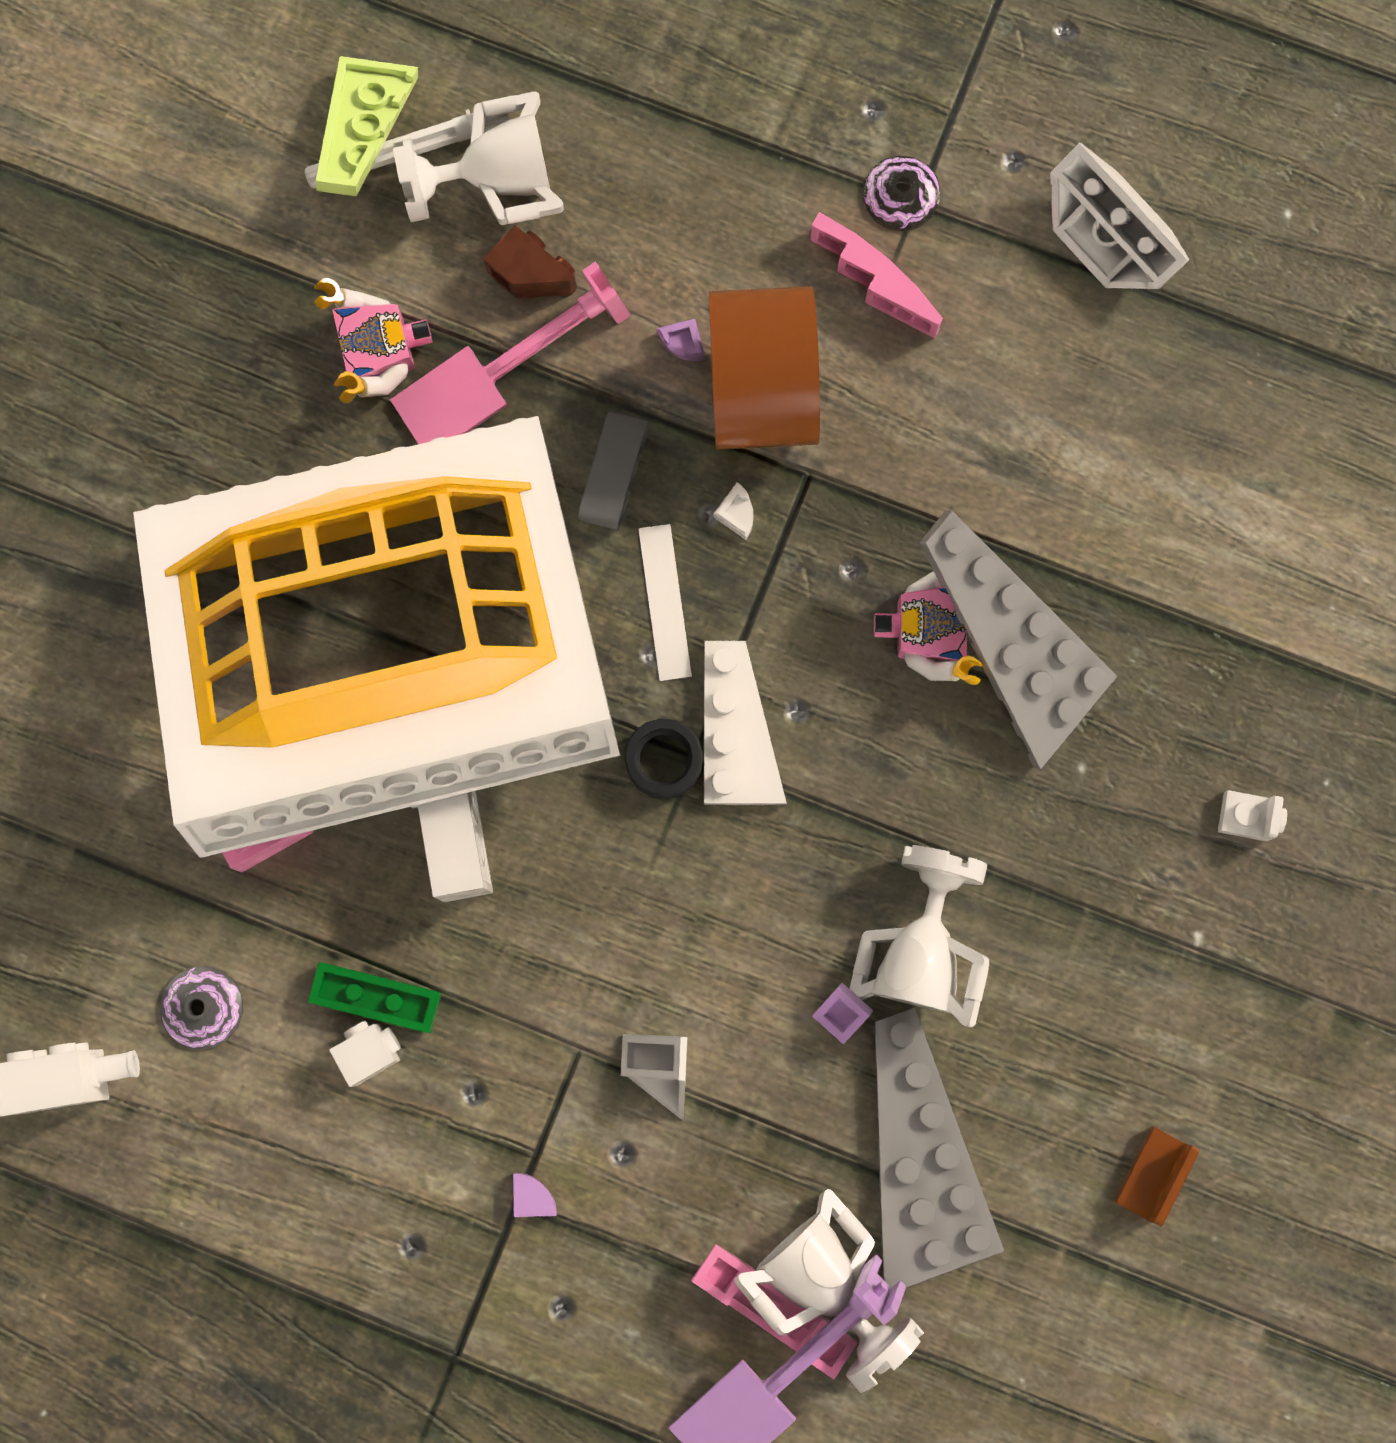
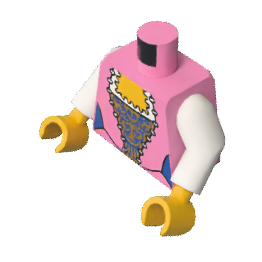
(371, 340)
(929, 633)

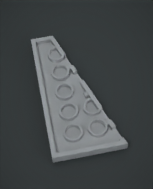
(1025, 648)
(928, 1186)

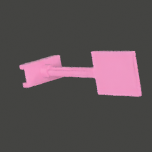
(464, 392)

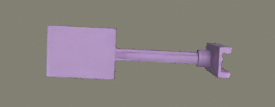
(747, 1408)

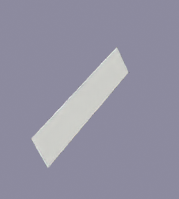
(665, 602)

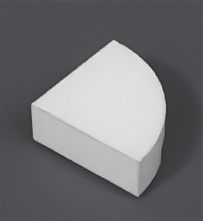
(736, 511)

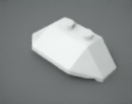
(1111, 225)

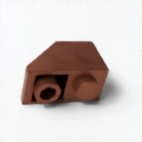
(527, 269)

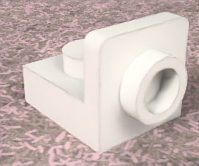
(1252, 816)

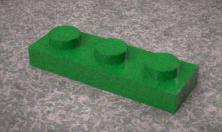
(374, 997)

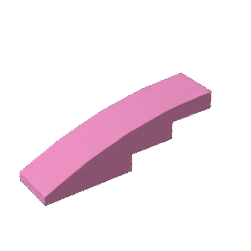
(887, 285)

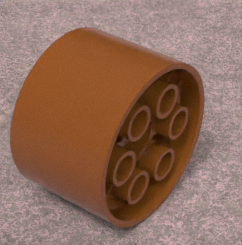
(765, 367)

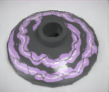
(221, 1007)

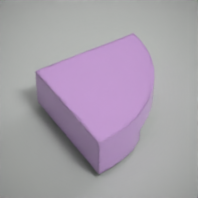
(682, 340)
(531, 1197)

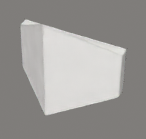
(657, 1067)

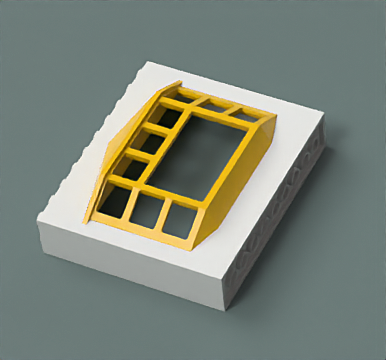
(390, 732)

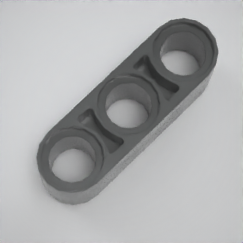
(613, 470)

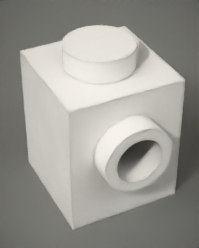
(365, 1052)

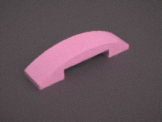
(717, 1278)

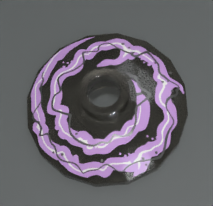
(901, 209)

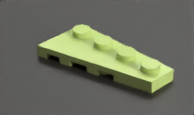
(360, 117)

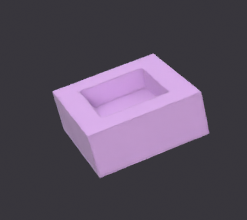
(842, 1013)

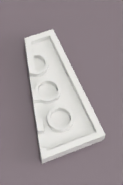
(736, 738)

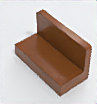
(1156, 1176)

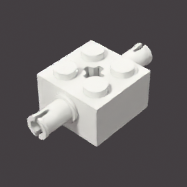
(64, 1078)

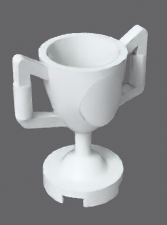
(496, 162)
(922, 958)
(820, 1278)

